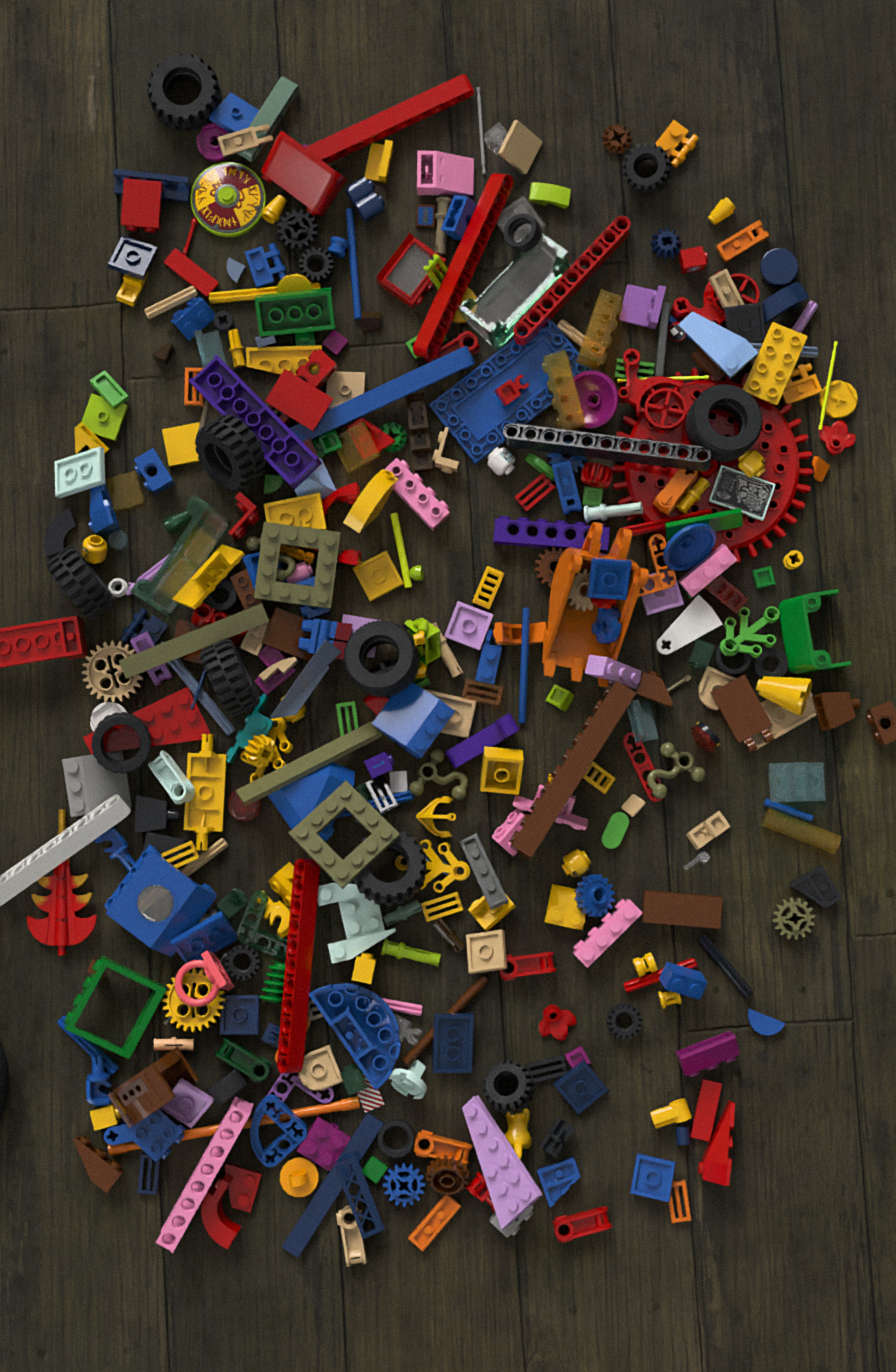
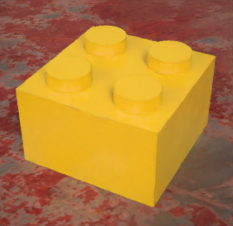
(501, 770)

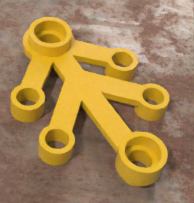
(275, 731)
(438, 866)

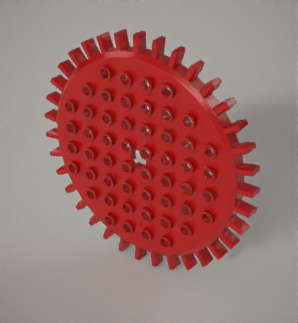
(777, 437)

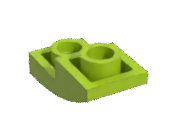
(548, 193)

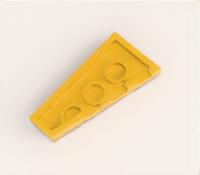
(280, 358)

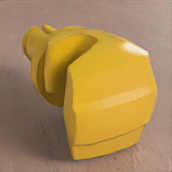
(276, 910)

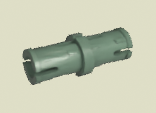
(402, 913)

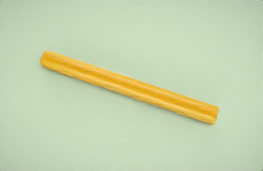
(245, 294)

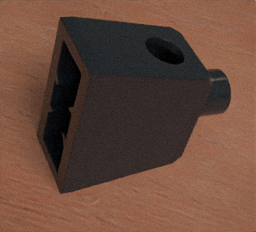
(153, 814)

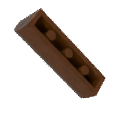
(681, 909)

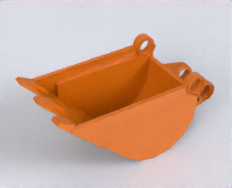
(569, 630)

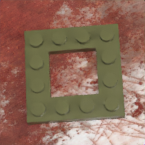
(316, 596)
(345, 870)

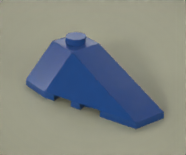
(102, 511)

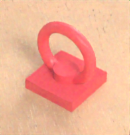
(214, 972)

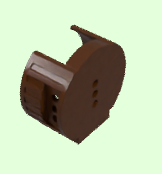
(151, 1087)

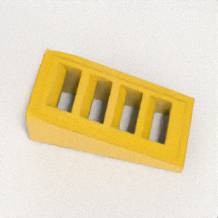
(494, 572)
(610, 779)

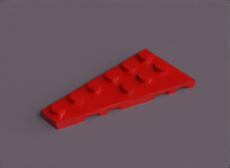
(167, 721)

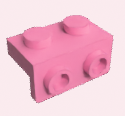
(506, 830)

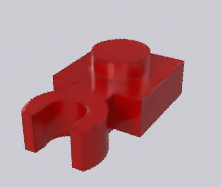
(510, 391)

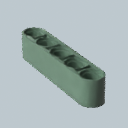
(272, 112)

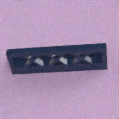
(175, 187)
(365, 1193)

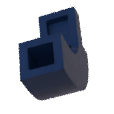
(783, 301)

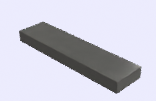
(661, 340)
(484, 871)

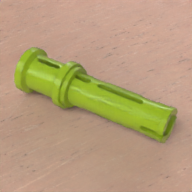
(401, 951)

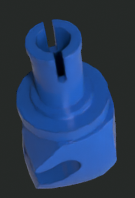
(118, 848)
(94, 1092)

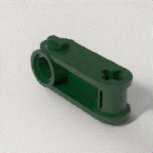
(244, 1060)

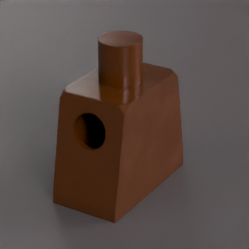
(834, 708)

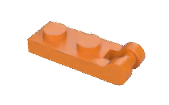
(741, 241)

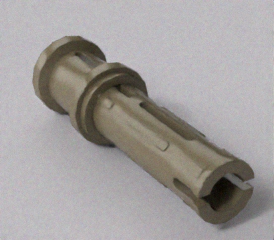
(441, 238)

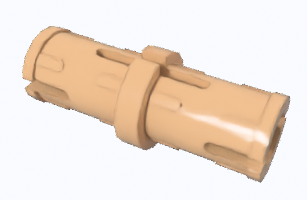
(187, 1044)

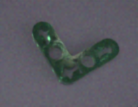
(256, 933)

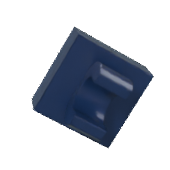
(271, 1035)

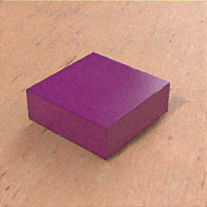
(335, 342)
(576, 1056)

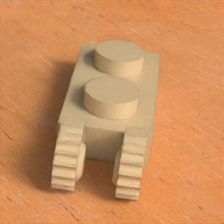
(243, 140)

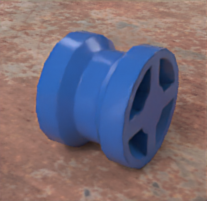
(338, 247)

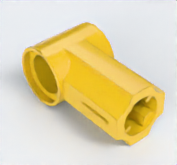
(676, 1112)

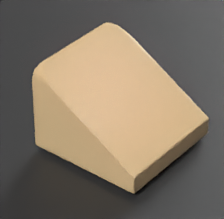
(633, 805)

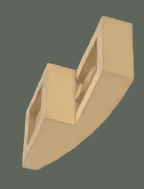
(284, 665)
(708, 830)

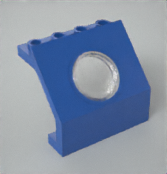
(158, 901)

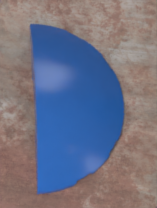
(364, 1027)

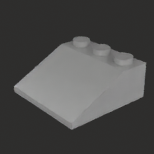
(91, 784)

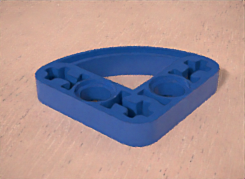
(288, 1134)

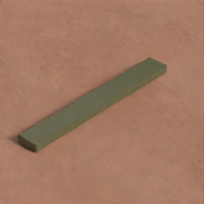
(194, 640)
(308, 763)

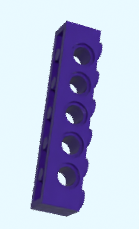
(502, 536)

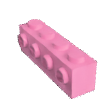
(417, 496)
(602, 937)

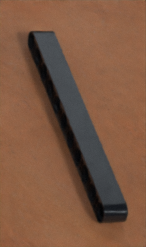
(615, 451)

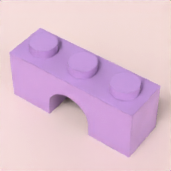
(612, 670)

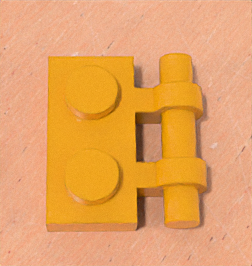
(674, 136)
(802, 388)

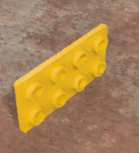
(774, 363)
(208, 576)

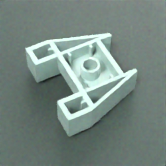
(360, 918)

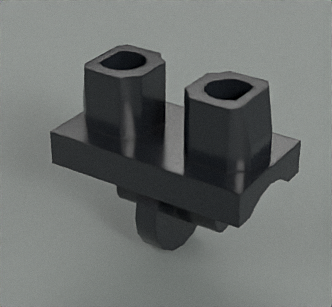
(556, 1137)

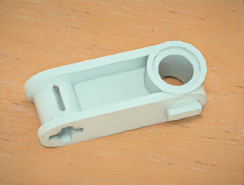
(172, 778)

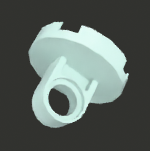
(409, 1080)

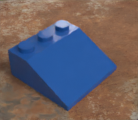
(413, 719)

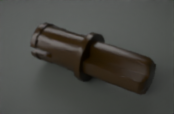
(449, 935)

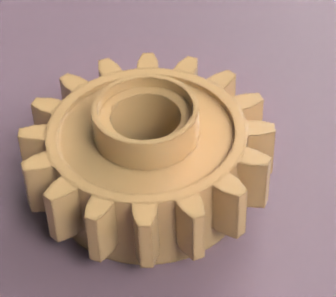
(575, 596)

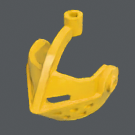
(426, 816)

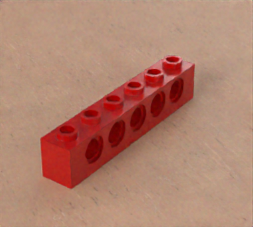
(327, 368)

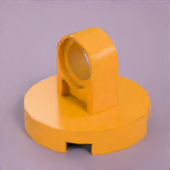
(299, 1177)

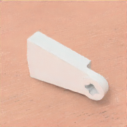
(690, 625)

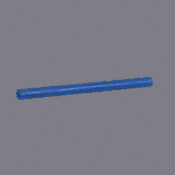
(353, 263)
(524, 665)

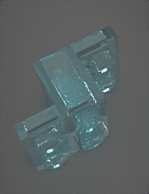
(796, 782)

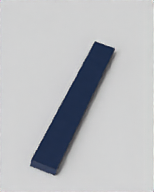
(331, 1187)

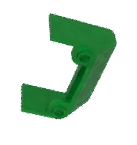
(797, 634)

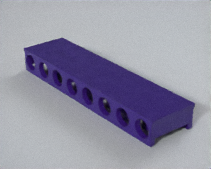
(234, 398)

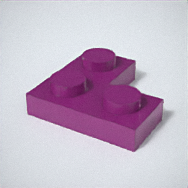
(271, 656)

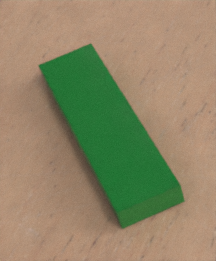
(718, 521)

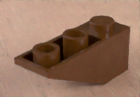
(99, 1168)

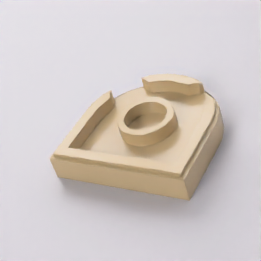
(712, 680)
(320, 1070)

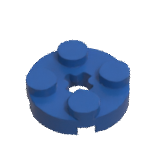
(606, 625)

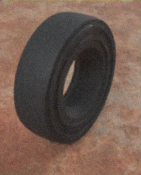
(776, 654)

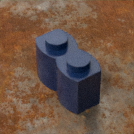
(365, 200)

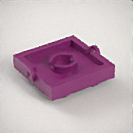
(323, 1143)

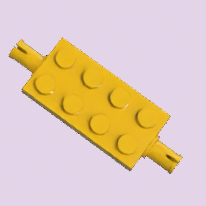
(208, 777)

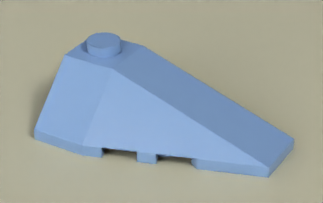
(722, 346)

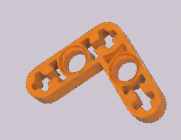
(657, 578)

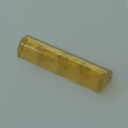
(801, 830)

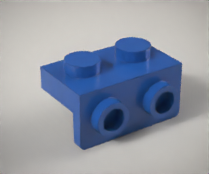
(193, 317)

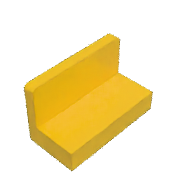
(379, 161)

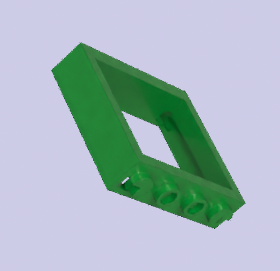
(142, 1021)

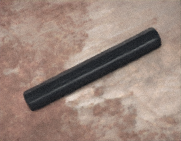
(725, 965)

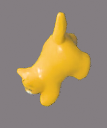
(517, 1131)

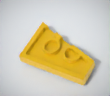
(298, 511)

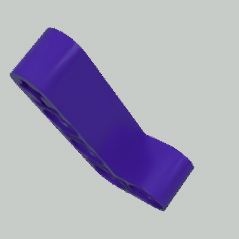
(489, 737)

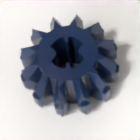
(663, 237)

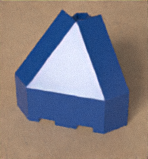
(308, 792)

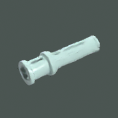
(603, 512)

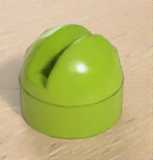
(416, 573)

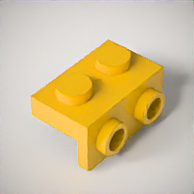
(282, 883)
(485, 916)

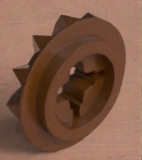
(614, 146)

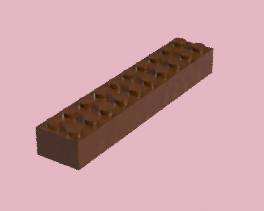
(573, 769)

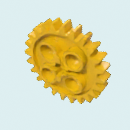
(174, 1003)

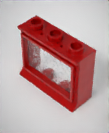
(405, 274)

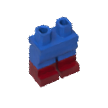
(324, 630)

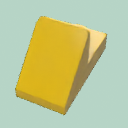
(84, 437)

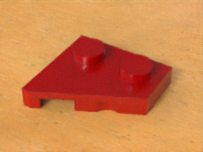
(243, 1186)

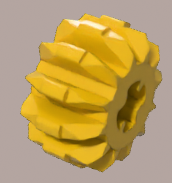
(260, 751)

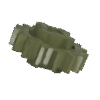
(792, 910)

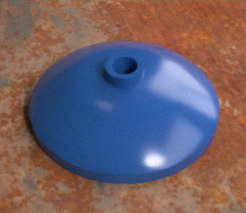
(689, 546)

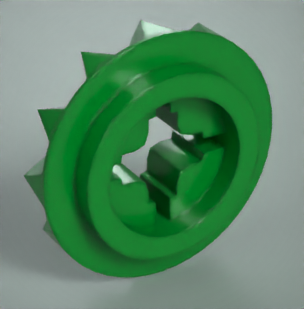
(397, 430)

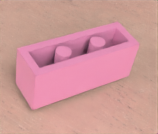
(707, 570)

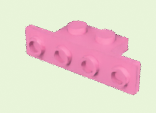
(565, 815)

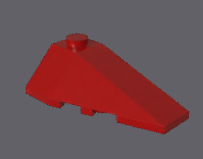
(715, 1160)

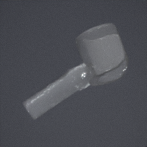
(703, 857)

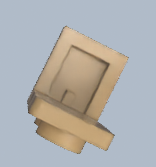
(446, 464)

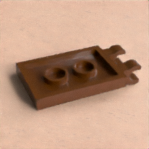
(742, 712)

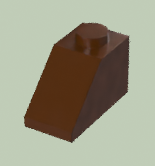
(653, 689)

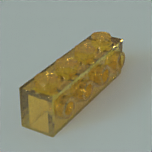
(599, 329)
(564, 390)

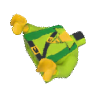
(427, 641)

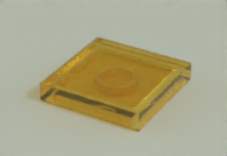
(357, 447)

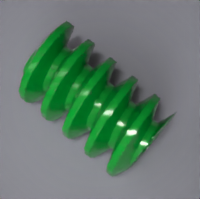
(275, 983)

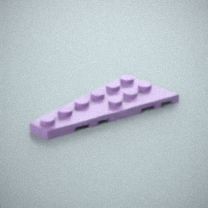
(505, 1175)

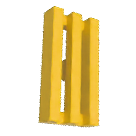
(193, 850)
(426, 911)

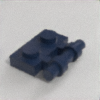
(154, 626)

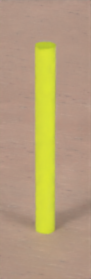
(401, 550)

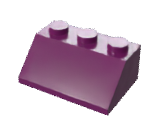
(708, 1053)

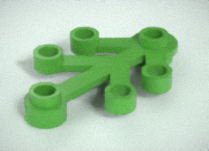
(747, 634)

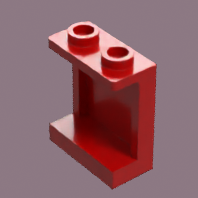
(141, 205)

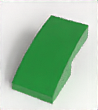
(326, 445)

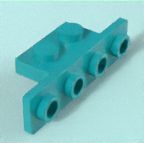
(255, 725)

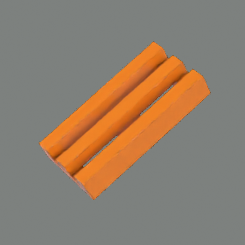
(194, 390)
(688, 1216)

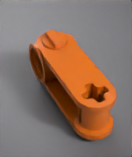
(674, 491)
(441, 1146)

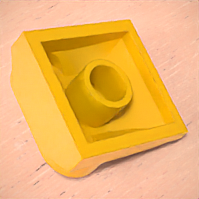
(563, 908)

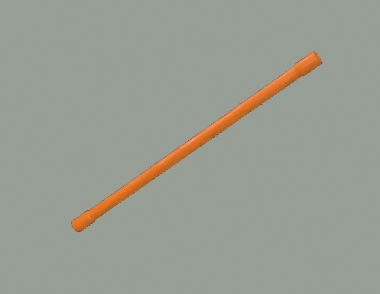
(342, 1105)

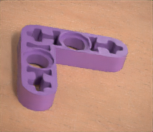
(296, 1081)

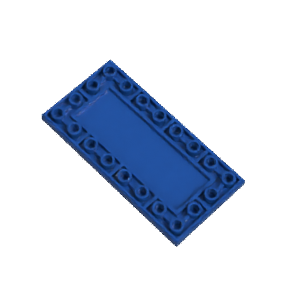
(474, 409)

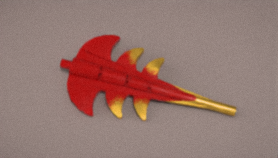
(62, 924)

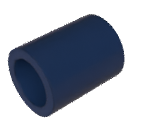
(682, 1135)

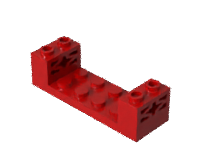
(42, 641)

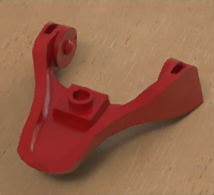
(349, 495)

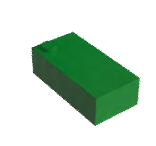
(295, 312)

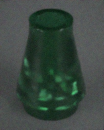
(176, 521)

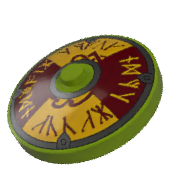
(228, 199)

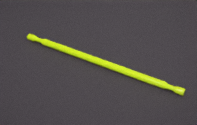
(676, 378)
(828, 385)

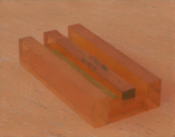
(486, 685)

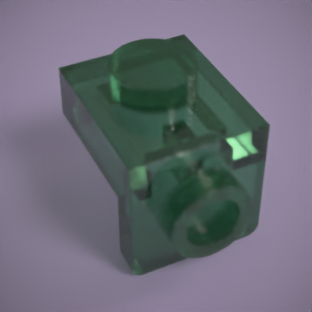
(232, 903)

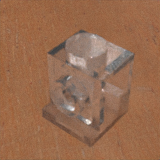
(495, 137)

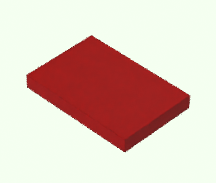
(299, 400)

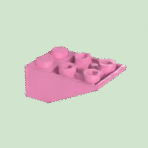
(444, 174)

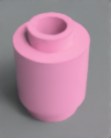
(301, 573)

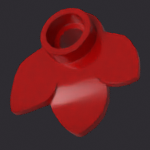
(837, 434)
(557, 1025)

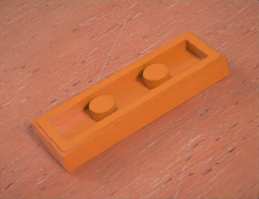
(434, 1222)

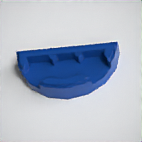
(764, 1024)

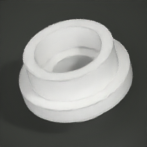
(118, 581)

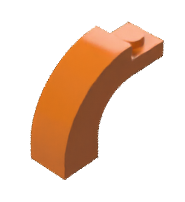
(512, 633)

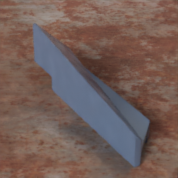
(307, 681)

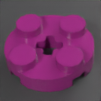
(204, 141)

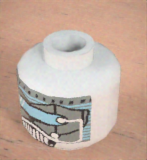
(501, 461)

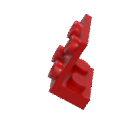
(250, 518)

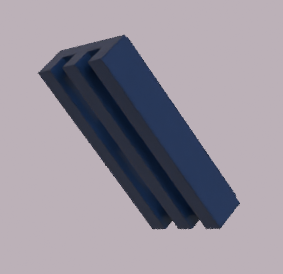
(149, 1175)

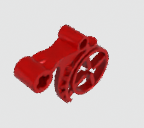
(710, 308)
(637, 388)

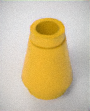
(274, 209)
(721, 211)

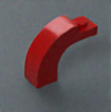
(214, 1219)

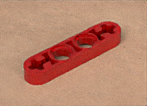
(640, 768)

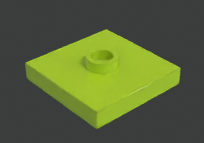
(103, 419)

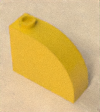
(371, 500)

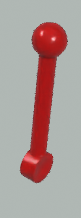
(194, 221)

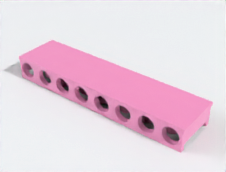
(204, 1173)

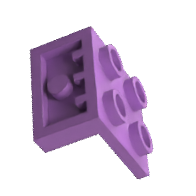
(642, 306)

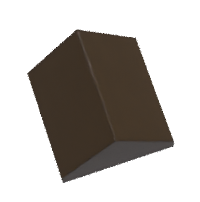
(371, 321)

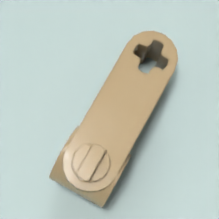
(352, 1240)

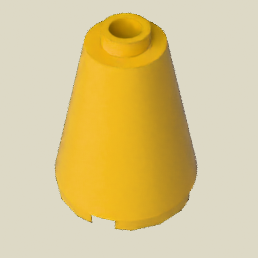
(786, 692)

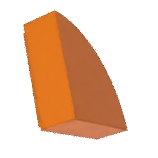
(820, 468)

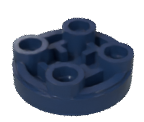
(778, 267)

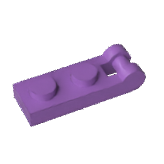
(145, 642)

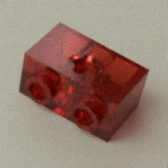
(726, 594)

